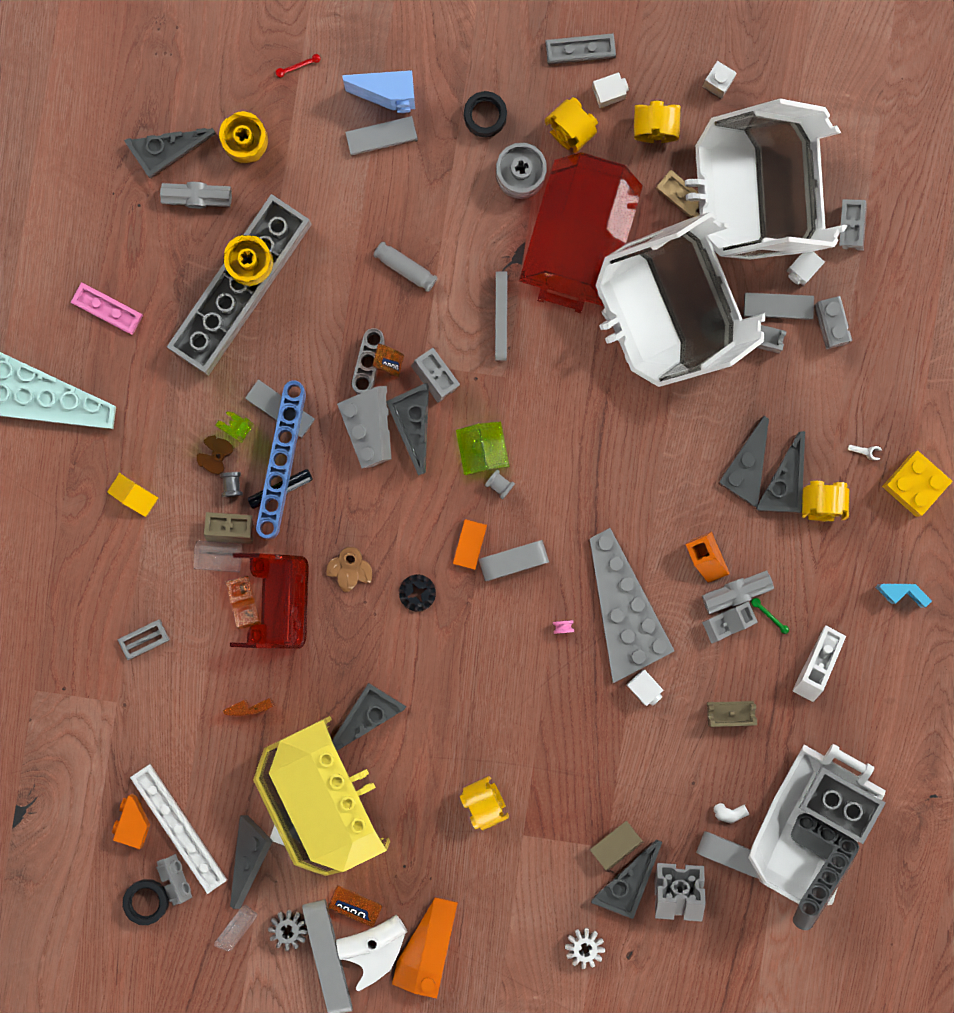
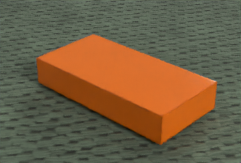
(470, 544)

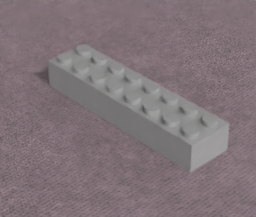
(228, 303)

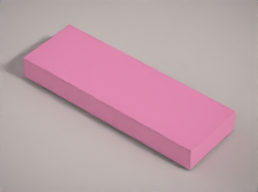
(106, 308)

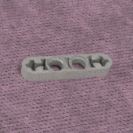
(501, 316)

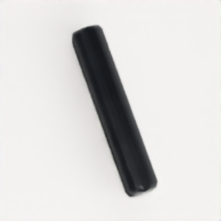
(294, 482)

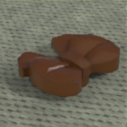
(214, 462)

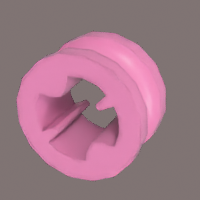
(563, 627)

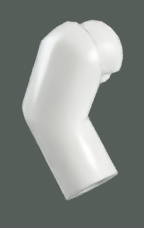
(728, 815)

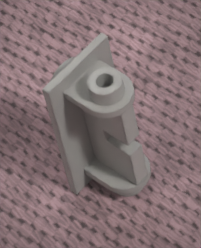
(171, 870)

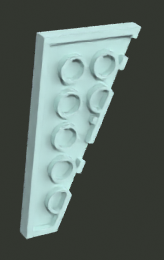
(40, 397)

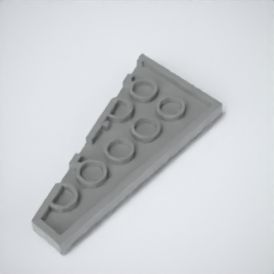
(629, 621)

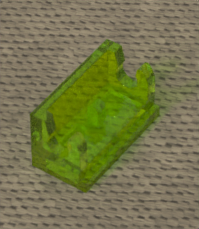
(238, 428)

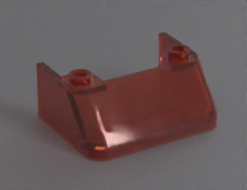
(283, 601)

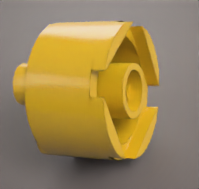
(657, 122)
(572, 125)
(235, 127)
(249, 247)
(825, 501)
(484, 803)

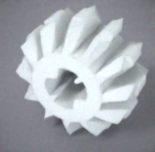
(593, 949)

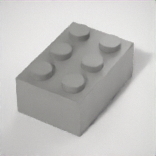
(842, 805)

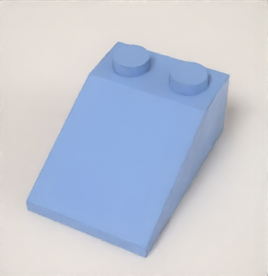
(386, 89)

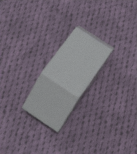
(730, 622)

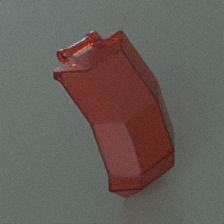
(579, 223)

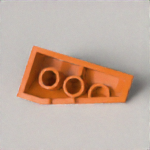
(423, 959)

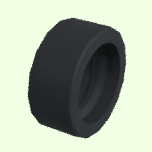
(480, 97)
(128, 907)

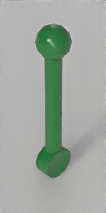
(757, 603)

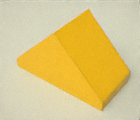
(132, 495)

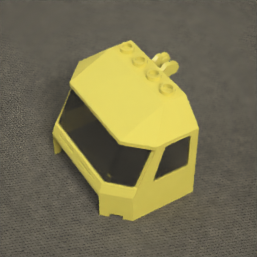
(317, 802)

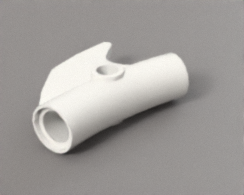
(375, 959)

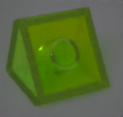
(482, 447)

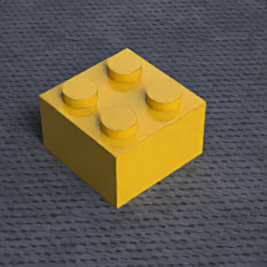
(917, 483)

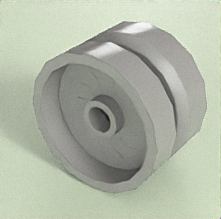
(523, 157)

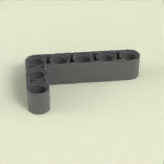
(839, 854)

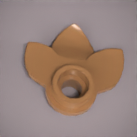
(349, 572)

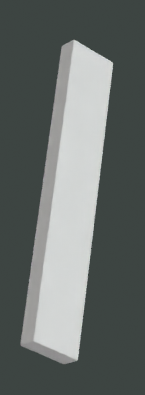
(178, 828)

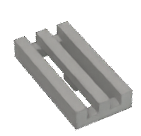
(161, 631)

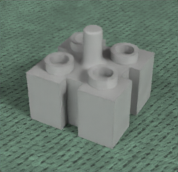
(679, 892)

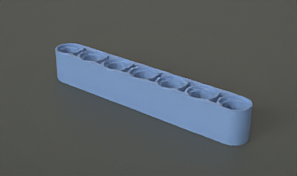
(278, 449)

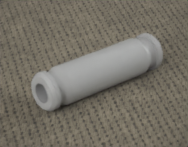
(405, 266)

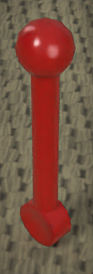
(281, 72)

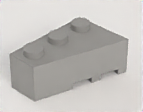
(368, 426)

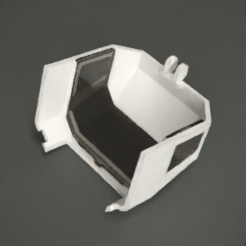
(765, 180)
(675, 304)

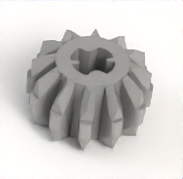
(279, 930)

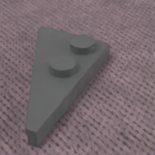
(159, 152)
(411, 419)
(745, 471)
(786, 486)
(368, 712)
(250, 853)
(626, 889)

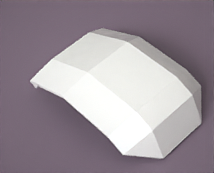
(774, 854)

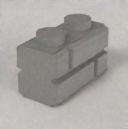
(833, 322)

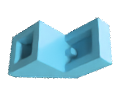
(895, 592)

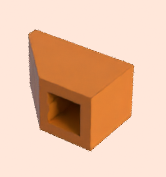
(707, 557)
(133, 824)

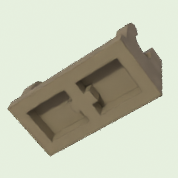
(228, 528)
(731, 713)
(616, 846)

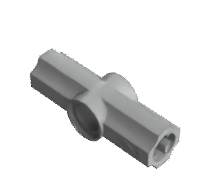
(196, 195)
(737, 592)

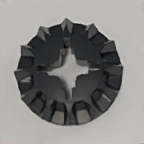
(428, 595)

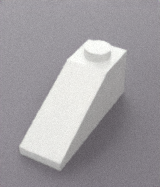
(819, 664)

